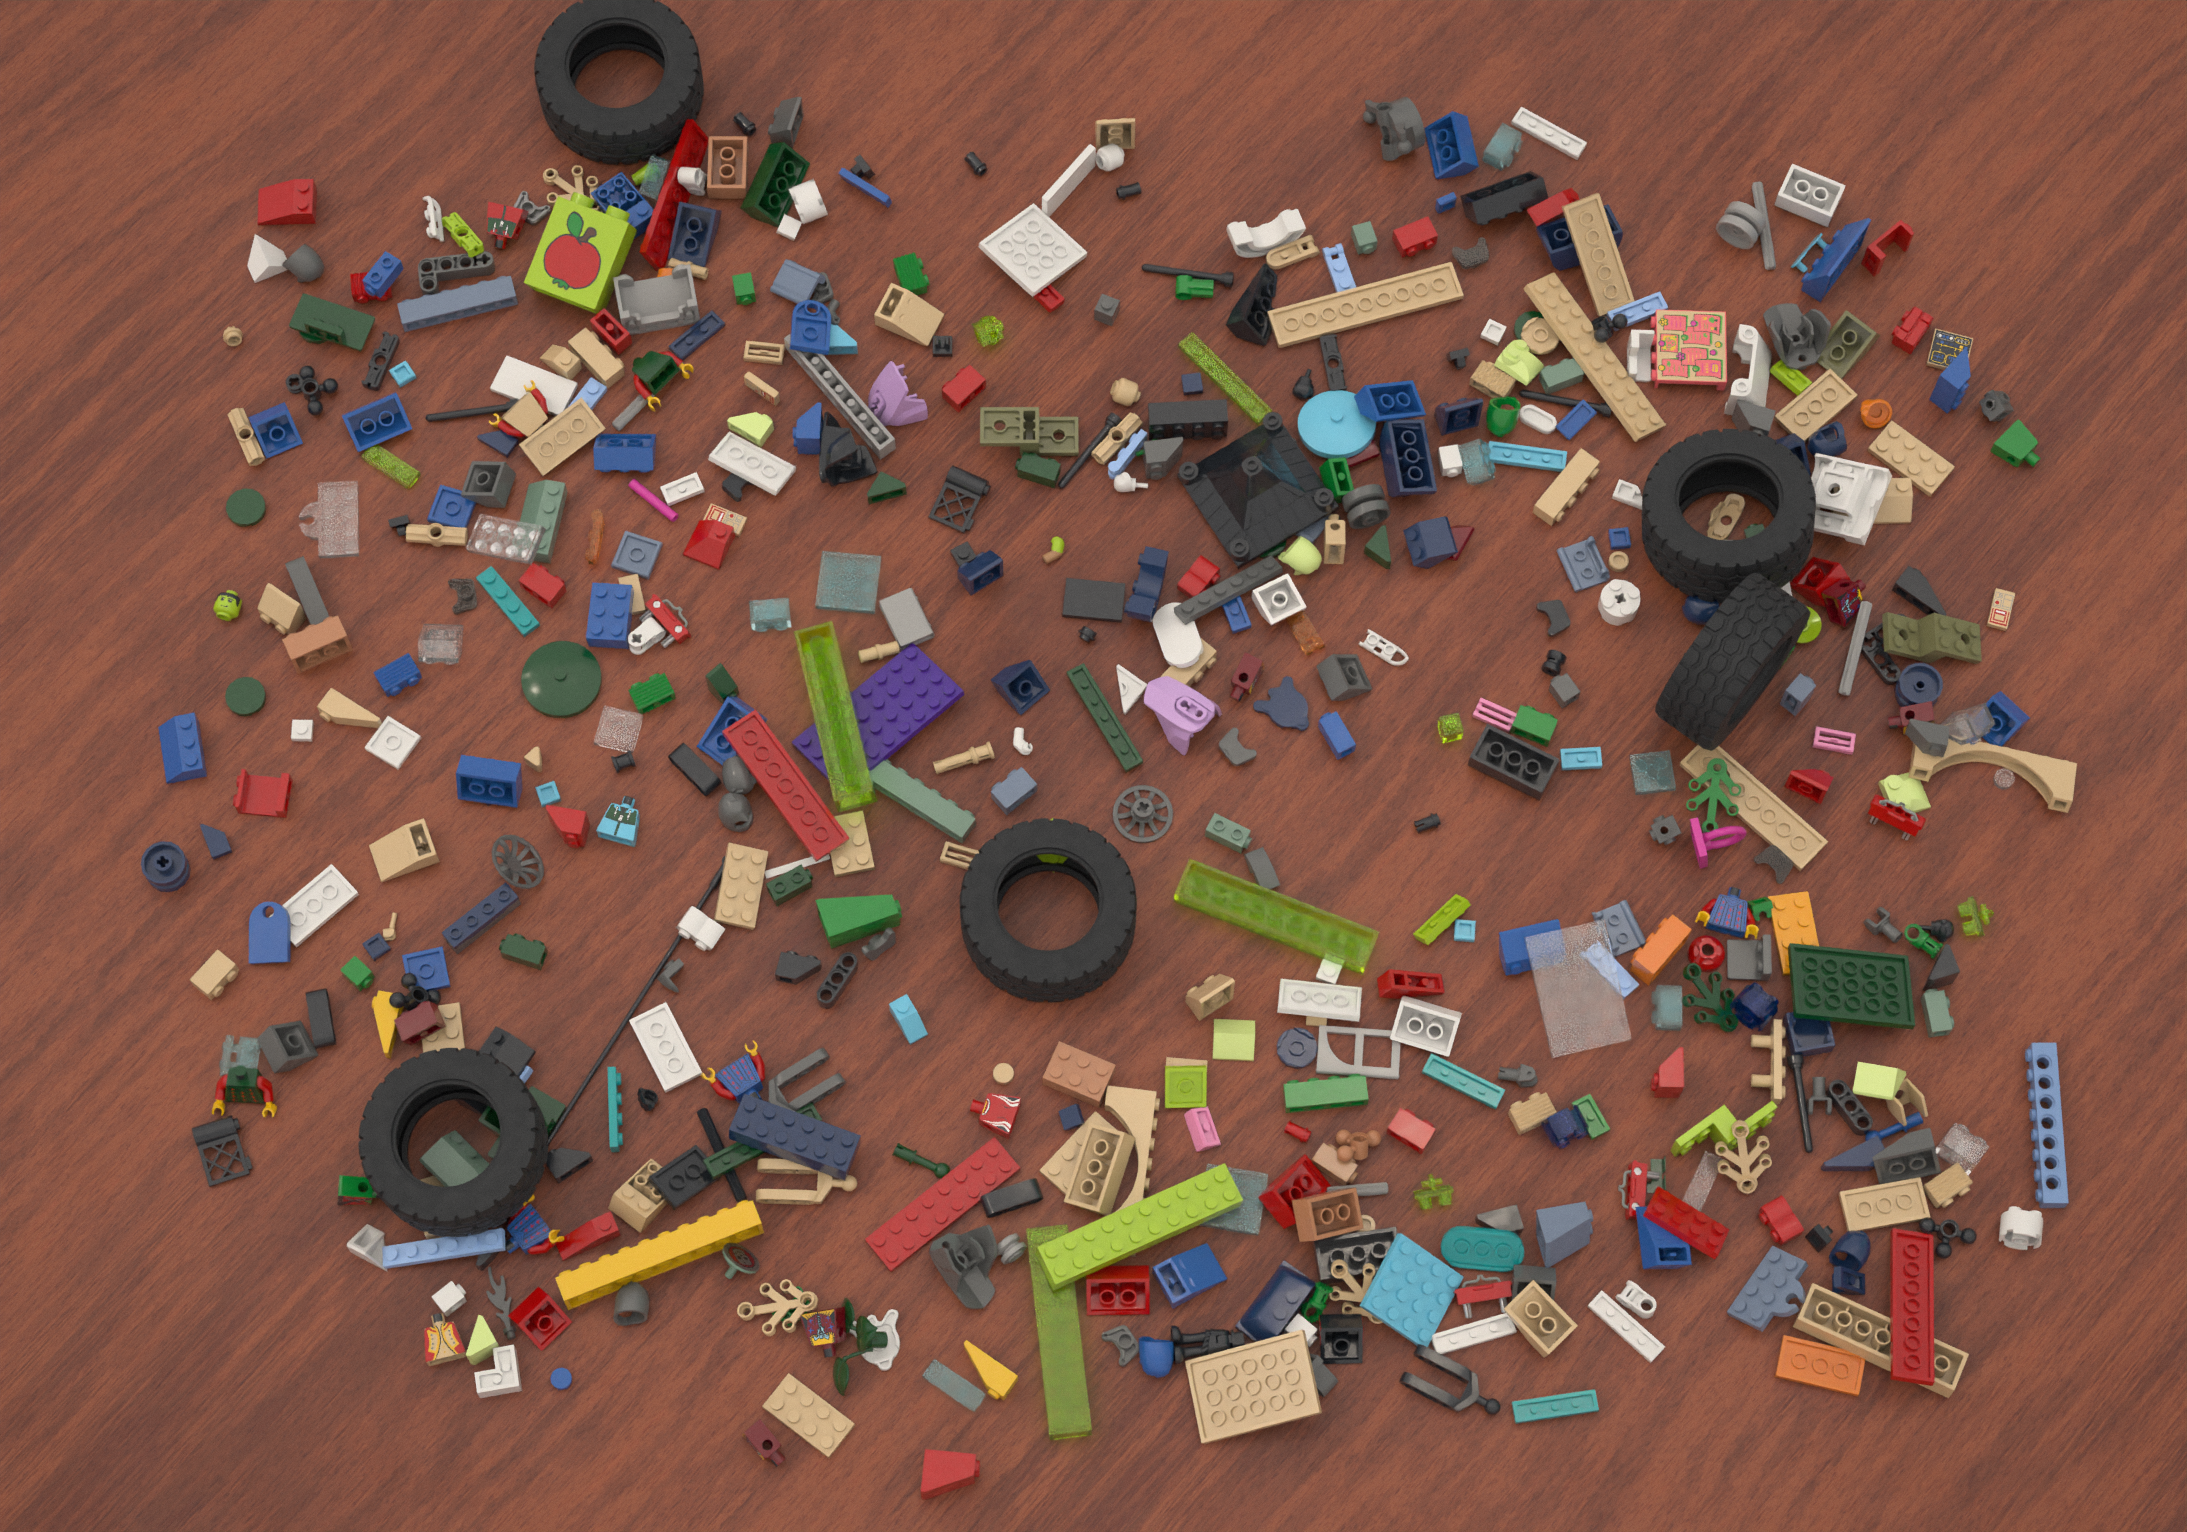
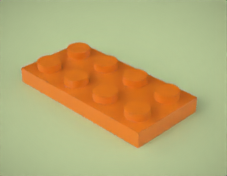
(1820, 1365)

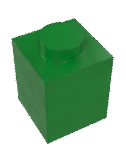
(744, 289)
(358, 974)

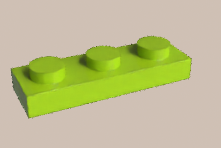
(1441, 919)

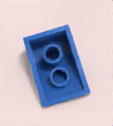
(713, 740)

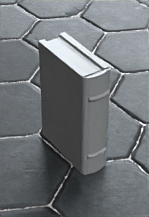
(906, 618)

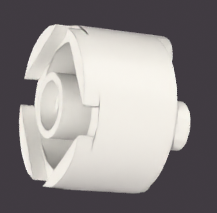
(808, 201)
(1622, 592)
(2021, 1228)

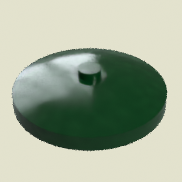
(561, 679)

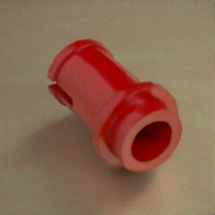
(1298, 1132)

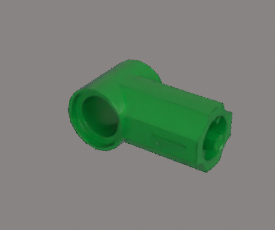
(1188, 287)

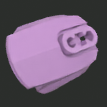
(890, 397)
(1179, 709)

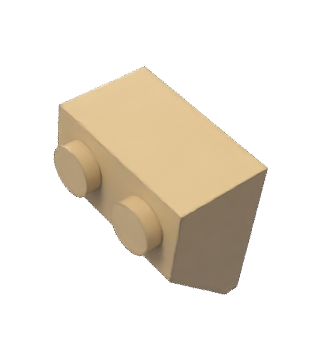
(280, 610)

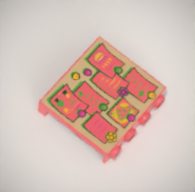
(1689, 348)

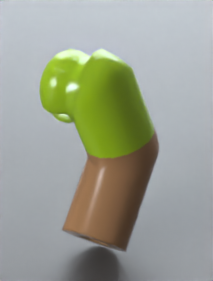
(1056, 550)

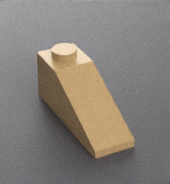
(345, 711)

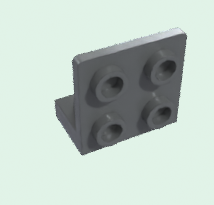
(1749, 959)

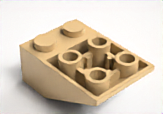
(908, 315)
(404, 851)
(637, 1198)

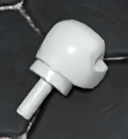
(1125, 483)

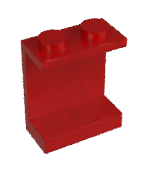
(1874, 257)
(263, 794)

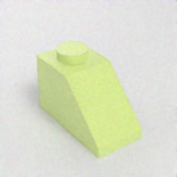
(752, 427)

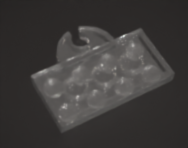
(334, 519)

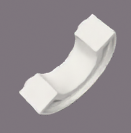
(1259, 240)

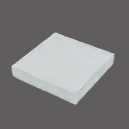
(393, 742)

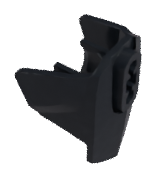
(840, 456)

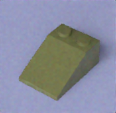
(1847, 344)

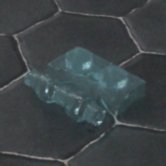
(247, 1053)

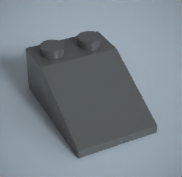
(1908, 1158)

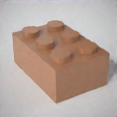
(727, 167)
(317, 644)
(1079, 1074)
(1327, 1214)

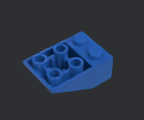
(623, 195)
(1659, 1247)
(1188, 1274)

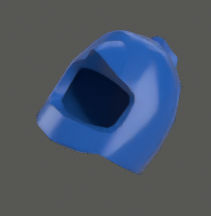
(1156, 1356)

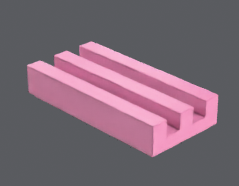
(1497, 708)
(1831, 747)

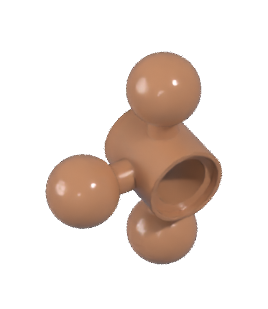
(1358, 1144)

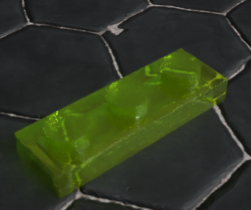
(391, 465)

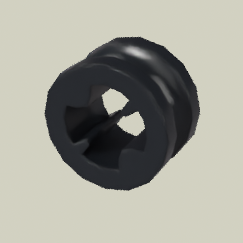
(294, 378)

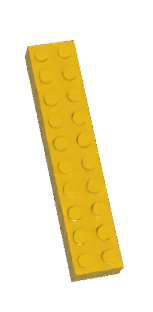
(660, 1254)

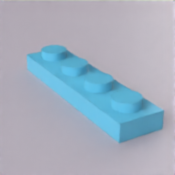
(1527, 456)

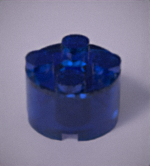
(1754, 1007)
(1565, 1127)

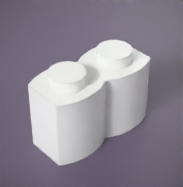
(700, 929)

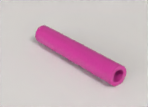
(653, 500)

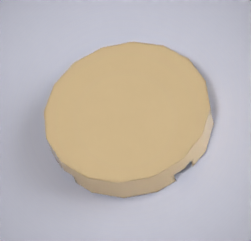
(1539, 336)

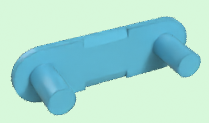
(1798, 263)

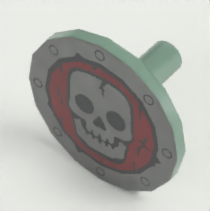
(739, 1259)

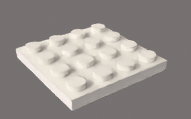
(1032, 250)

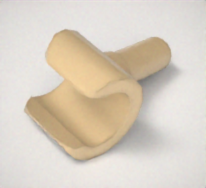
(390, 933)

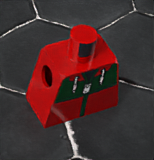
(504, 222)

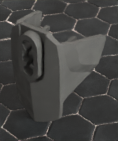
(1797, 334)
(966, 1264)

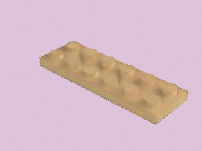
(1598, 254)

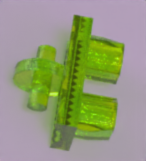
(1971, 908)
(1424, 1196)

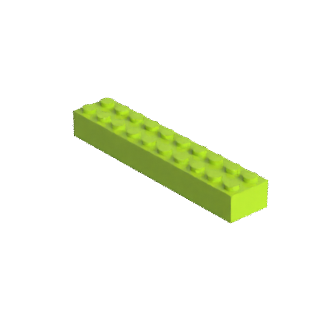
(1138, 1226)

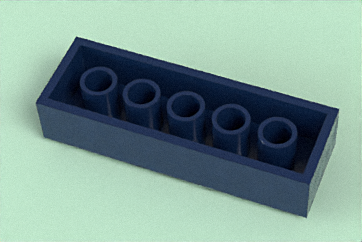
(794, 1137)

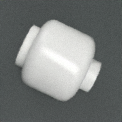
(1109, 157)

